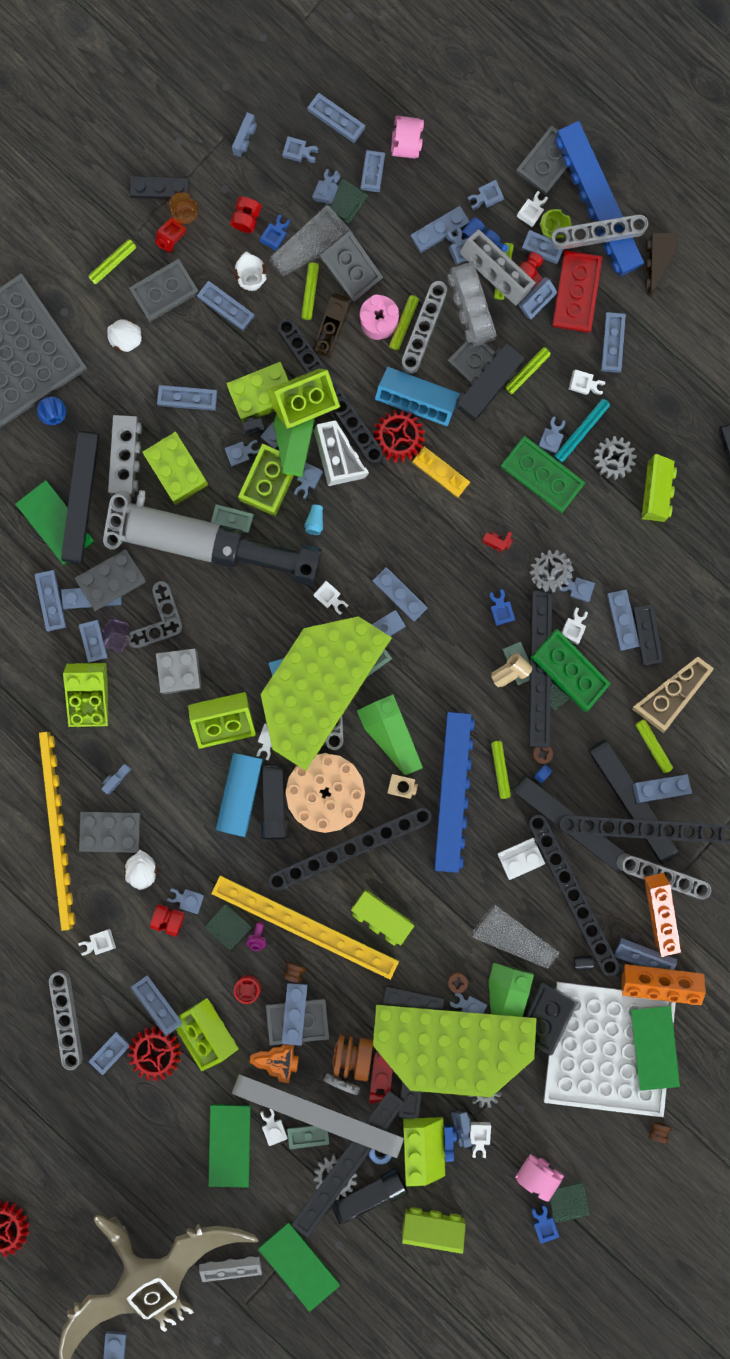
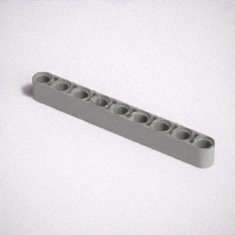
(318, 1116)

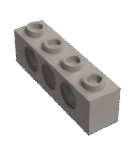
(497, 267)
(121, 426)

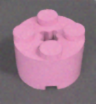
(406, 137)
(379, 306)
(538, 1177)

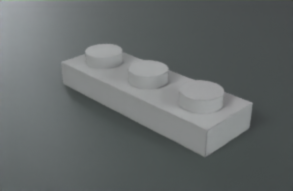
(230, 1269)

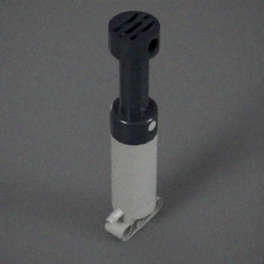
(202, 539)

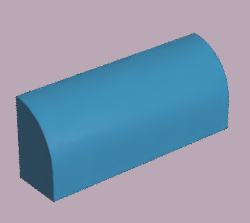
(417, 396)
(239, 794)

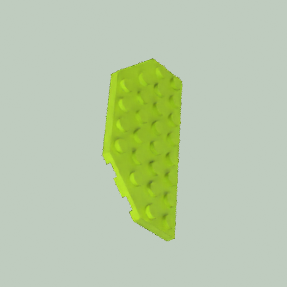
(318, 685)
(453, 1049)

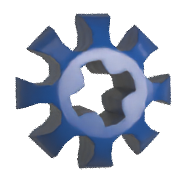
(51, 410)

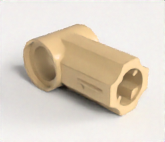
(514, 668)

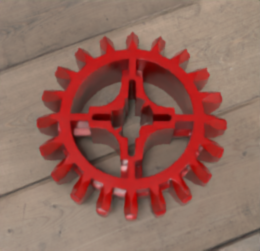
(405, 421)
(138, 1060)
(8, 1233)

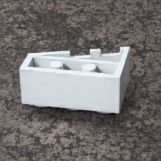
(337, 456)

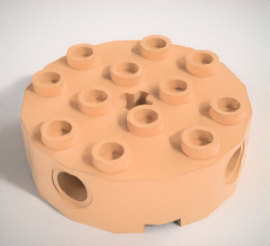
(334, 811)

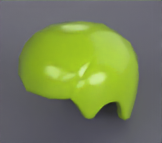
(553, 220)

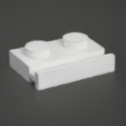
(521, 858)

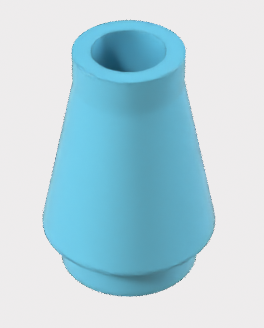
(314, 522)

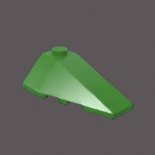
(293, 445)
(387, 728)
(508, 990)

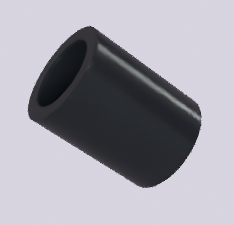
(583, 962)

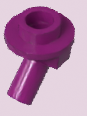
(255, 941)

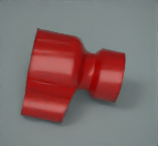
(530, 266)

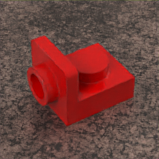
(169, 235)
(493, 540)

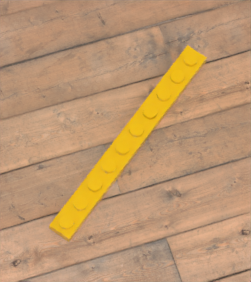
(58, 839)
(305, 927)

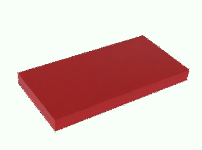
(577, 291)

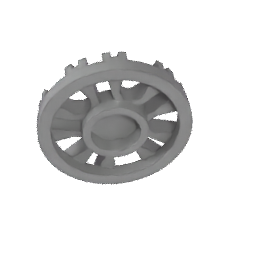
(342, 1084)

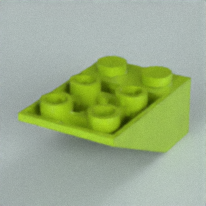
(86, 694)

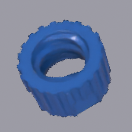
(543, 773)

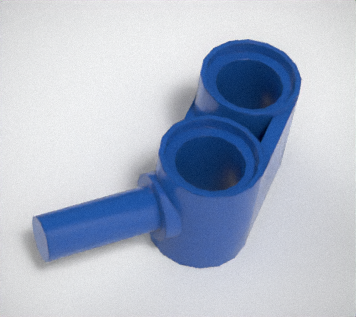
(474, 225)

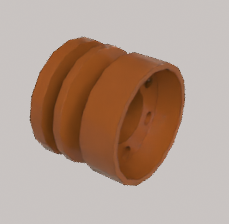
(353, 1058)

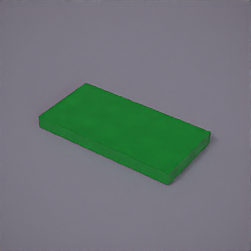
(542, 474)
(47, 516)
(570, 670)
(655, 1048)
(229, 1145)
(299, 1266)

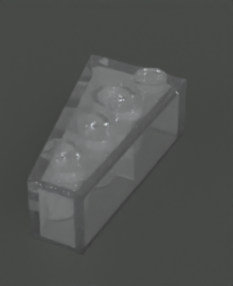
(309, 241)
(472, 304)
(509, 935)

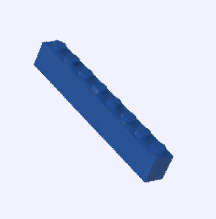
(596, 195)
(452, 792)

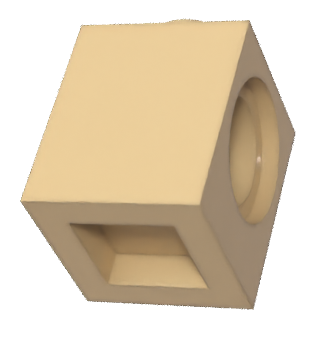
(395, 779)

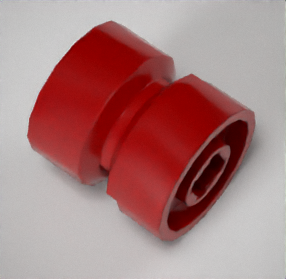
(247, 211)
(167, 920)
(247, 989)

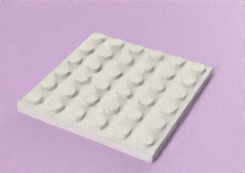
(597, 1055)

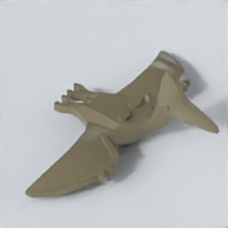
(146, 1285)

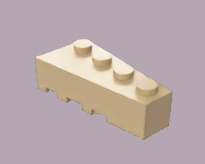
(670, 698)

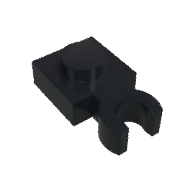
(253, 426)

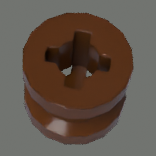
(540, 755)
(294, 972)
(455, 980)
(659, 1132)

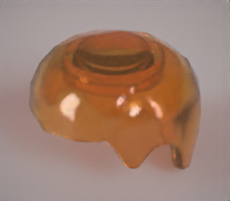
(183, 208)

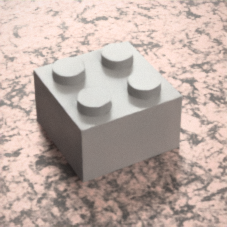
(178, 671)

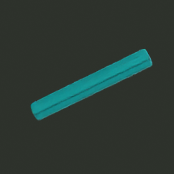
(582, 430)

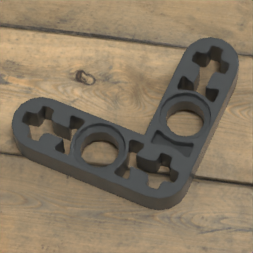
(167, 619)

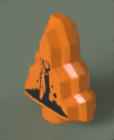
(278, 1062)

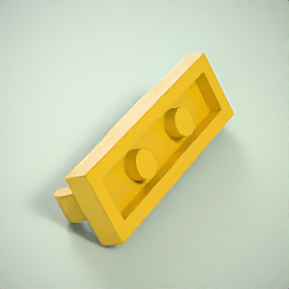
(441, 472)

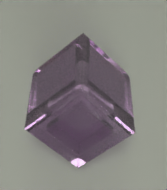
(116, 635)

